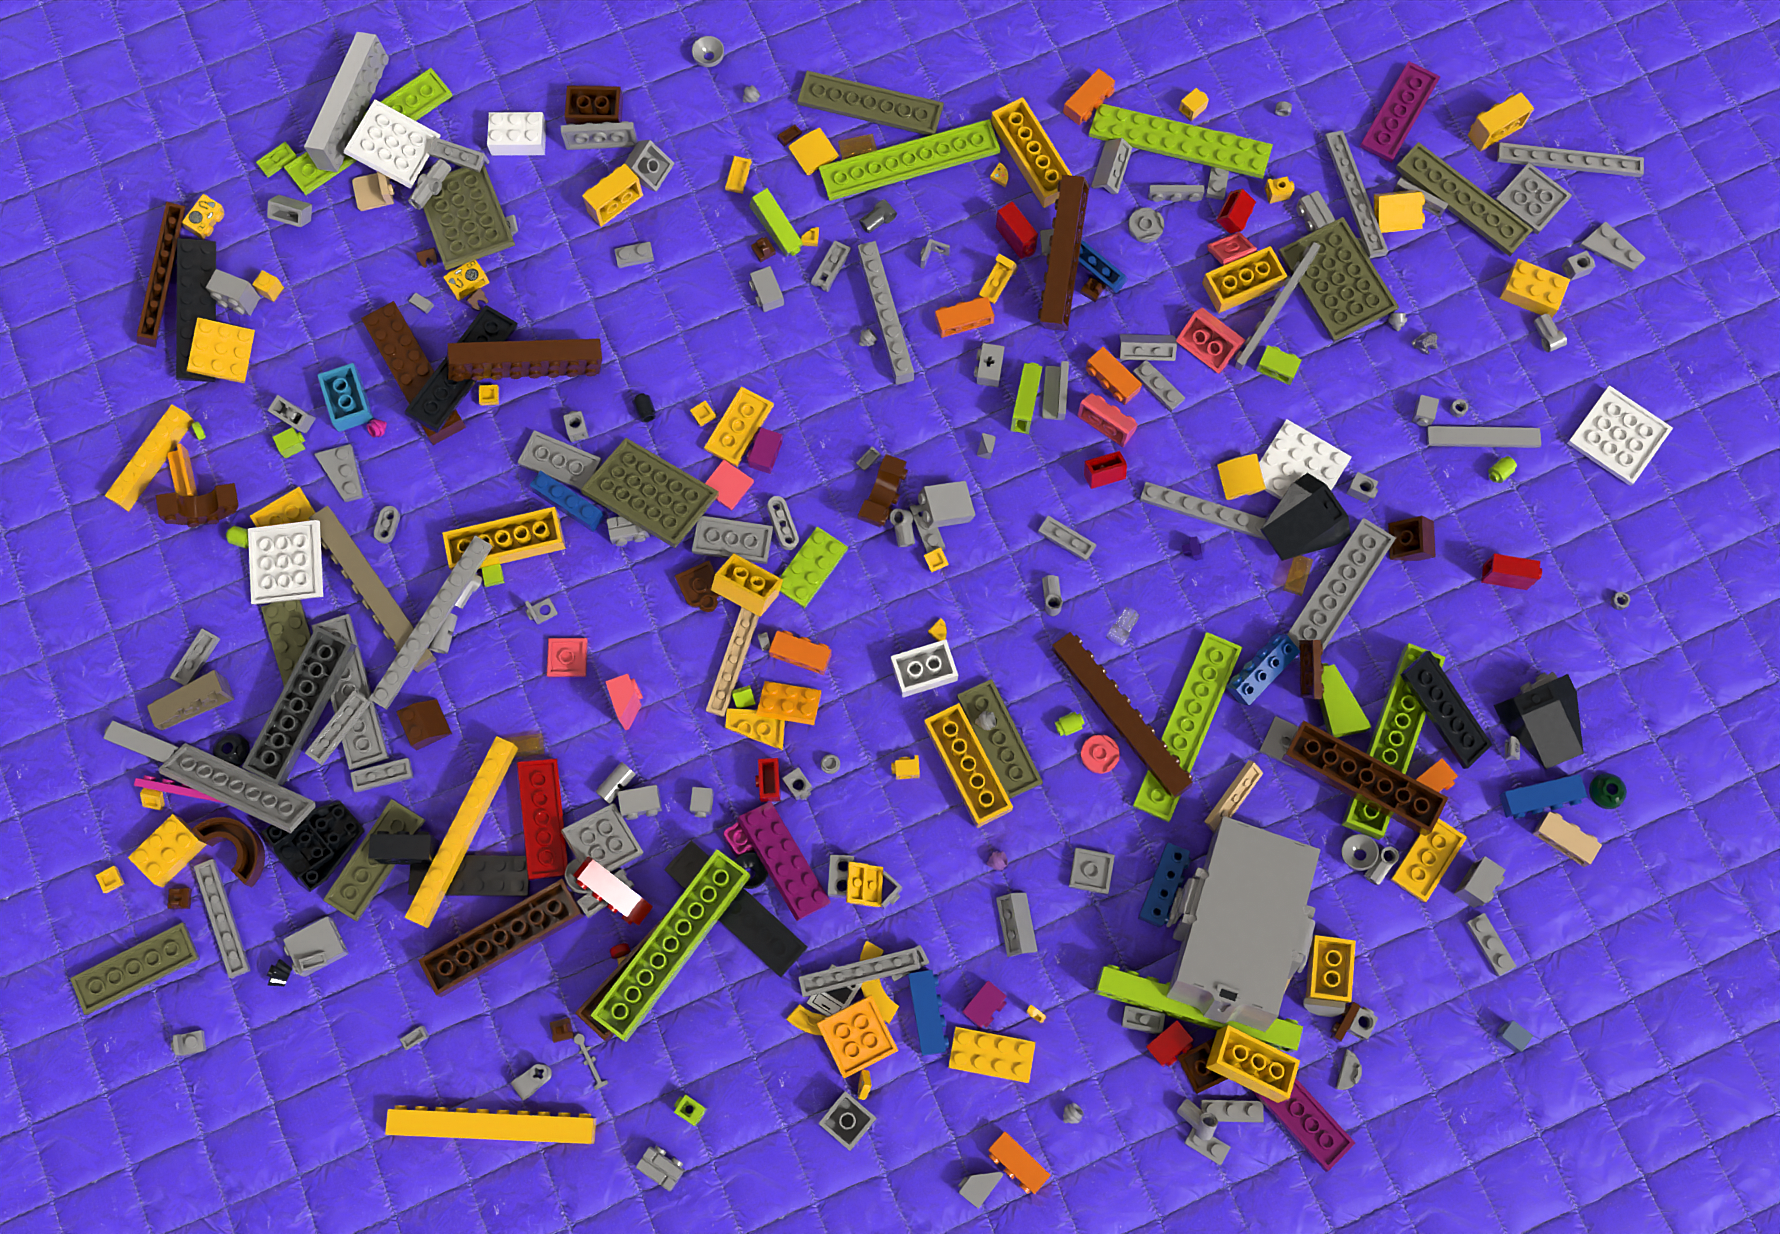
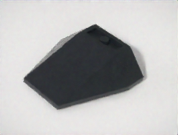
(1306, 519)
(1545, 721)
(315, 844)

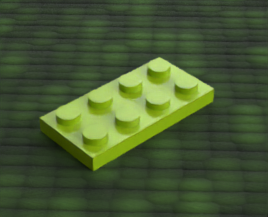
(811, 567)

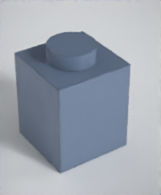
(1514, 1036)

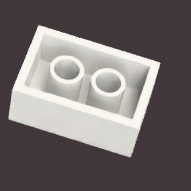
(516, 133)
(924, 668)

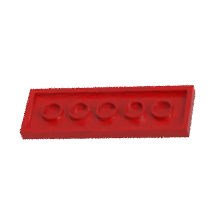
(542, 818)

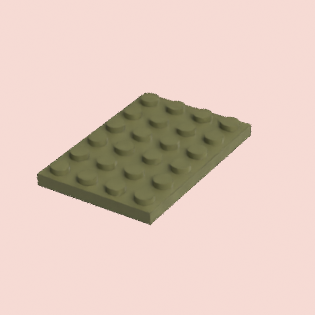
(467, 218)
(1340, 280)
(650, 492)

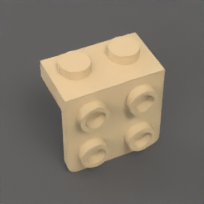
(373, 191)

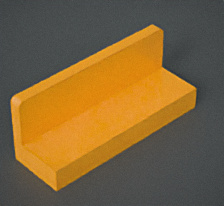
(182, 472)

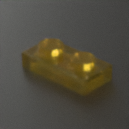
(857, 146)
(1298, 575)
(528, 745)

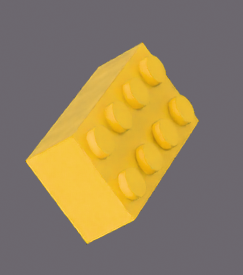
(1244, 279)
(1253, 1064)

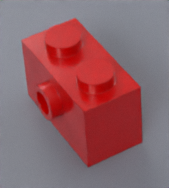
(1236, 211)
(1105, 469)
(768, 780)
(1170, 1044)

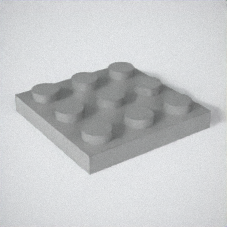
(1533, 198)
(603, 838)

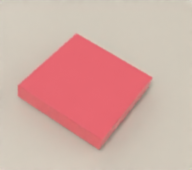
(1231, 248)
(730, 484)
(567, 657)

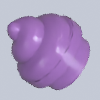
(998, 860)

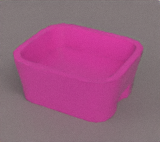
(737, 840)

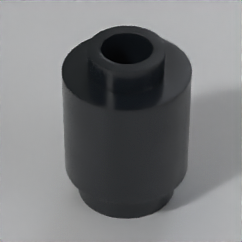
(644, 407)

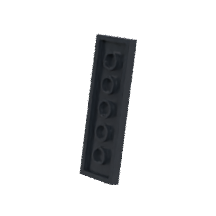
(1446, 709)
(481, 877)

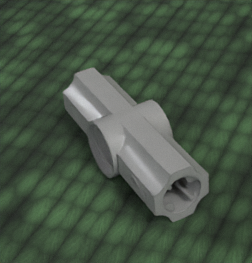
(429, 184)

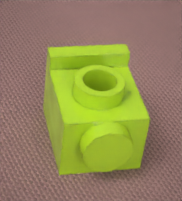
(698, 1109)

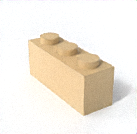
(1567, 838)

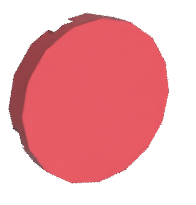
(1100, 754)

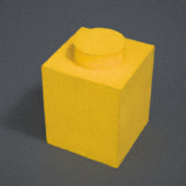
(1193, 104)
(268, 286)

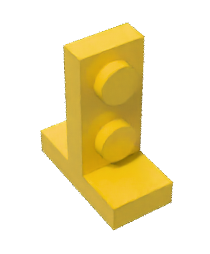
(998, 278)

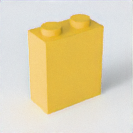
(1399, 210)

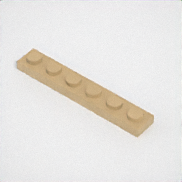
(732, 663)

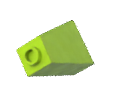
(775, 222)
(1026, 398)
(1339, 707)

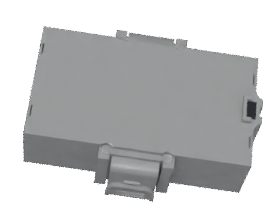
(1243, 925)

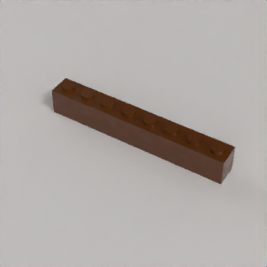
(160, 275)

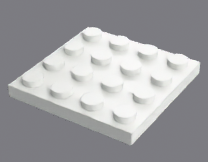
(391, 144)
(1620, 435)
(1298, 453)
(285, 562)

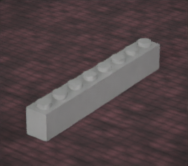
(886, 313)

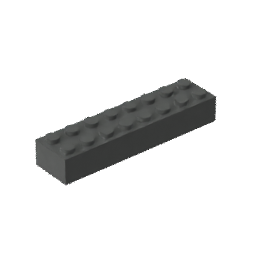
(299, 706)

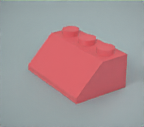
(1210, 340)
(1107, 419)
(625, 698)

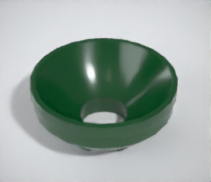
(1600, 795)

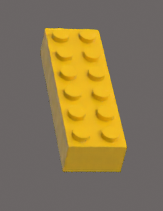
(1030, 149)
(511, 537)
(968, 765)

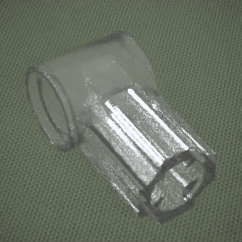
(1121, 630)

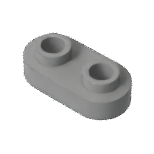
(385, 525)

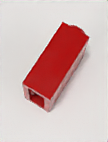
(1016, 230)
(1511, 571)

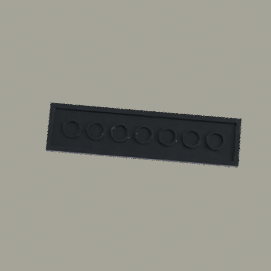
(194, 270)
(442, 396)
(744, 916)

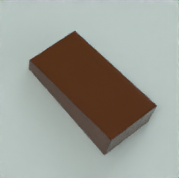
(789, 135)

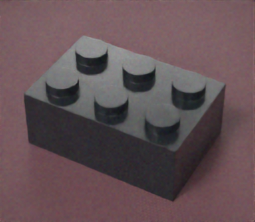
(403, 848)

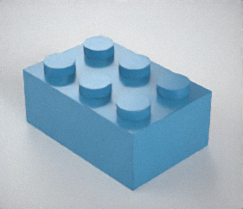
(345, 397)

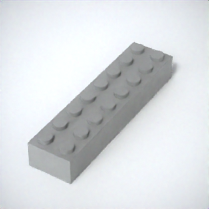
(346, 101)

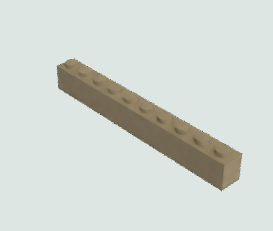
(367, 583)

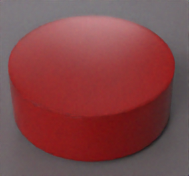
(619, 950)

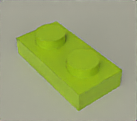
(276, 159)

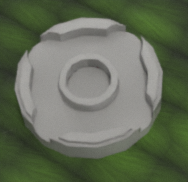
(1146, 225)

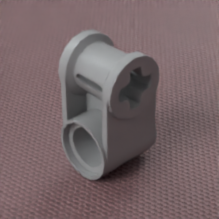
(529, 1083)

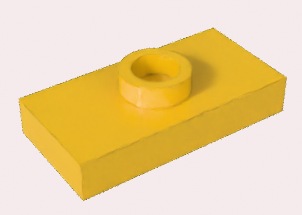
(738, 174)

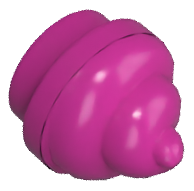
(376, 428)

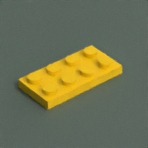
(739, 426)
(1428, 860)
(991, 1055)

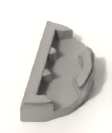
(1323, 1007)
(1349, 1072)

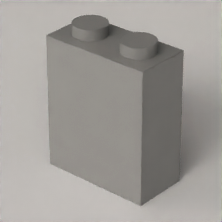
(946, 504)
(314, 939)

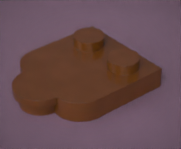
(697, 586)

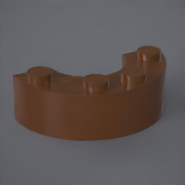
(885, 492)
(198, 509)
(248, 844)

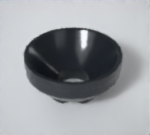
(240, 748)
(752, 861)

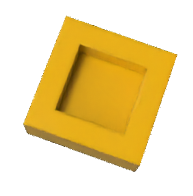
(488, 395)
(703, 413)
(936, 559)
(152, 799)
(109, 879)

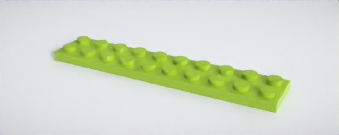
(411, 100)
(1182, 140)
(909, 160)
(1191, 718)

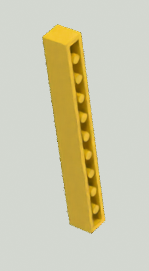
(461, 832)
(490, 1126)

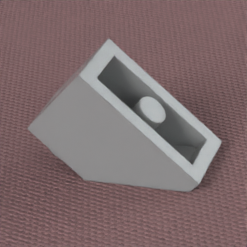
(978, 1187)

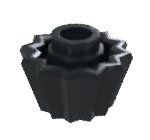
(279, 974)

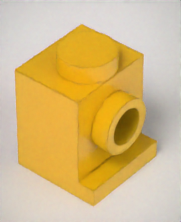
(1275, 192)
(906, 768)

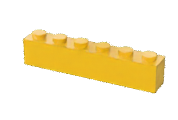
(149, 458)

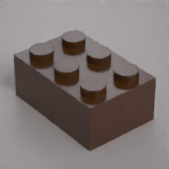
(593, 104)

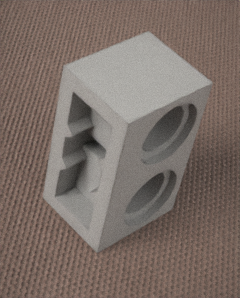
(837, 876)

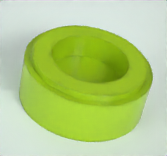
(198, 430)

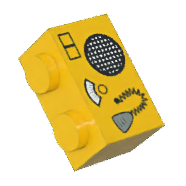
(203, 217)
(466, 279)

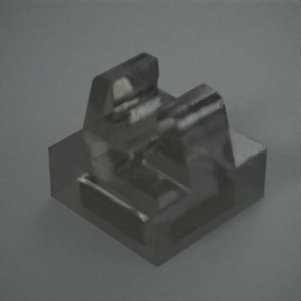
(1425, 340)

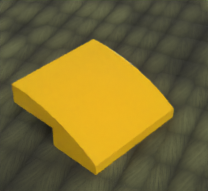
(813, 151)
(1241, 476)
(864, 884)

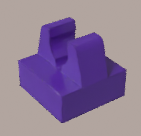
(1193, 549)

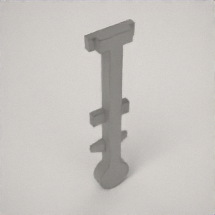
(579, 1039)

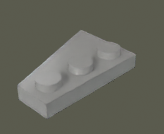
(1611, 245)
(343, 471)

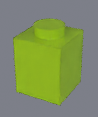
(289, 442)

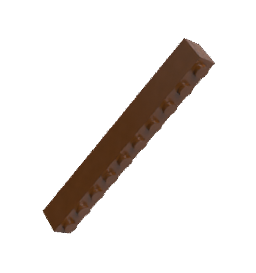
(1122, 716)

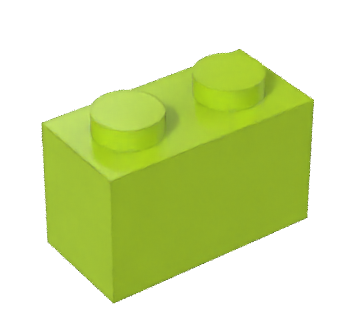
(1279, 365)

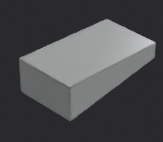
(421, 303)
(868, 458)
(313, 962)
(414, 1037)

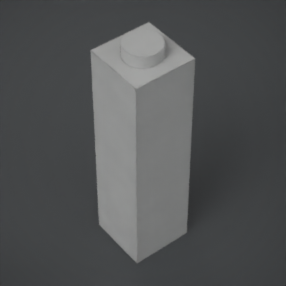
(139, 742)

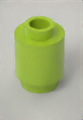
(1502, 469)
(238, 536)
(1069, 724)

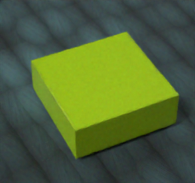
(493, 575)
(743, 697)

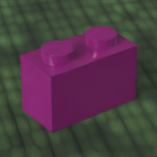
(765, 450)
(984, 1005)

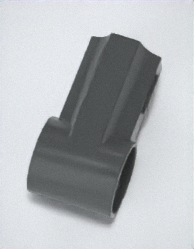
(882, 213)

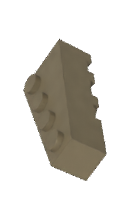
(190, 700)

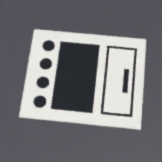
(834, 1000)

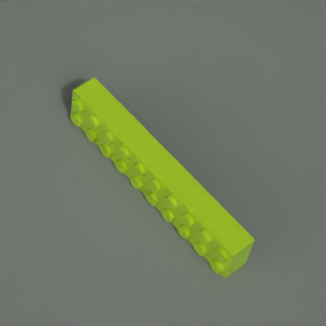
(1391, 741)
(670, 945)
(1151, 995)

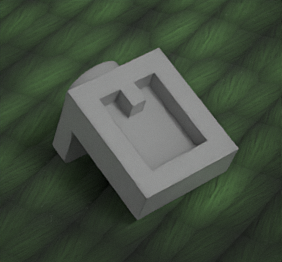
(188, 1043)

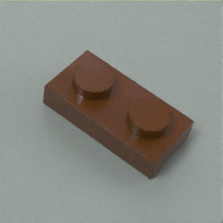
(1339, 1029)

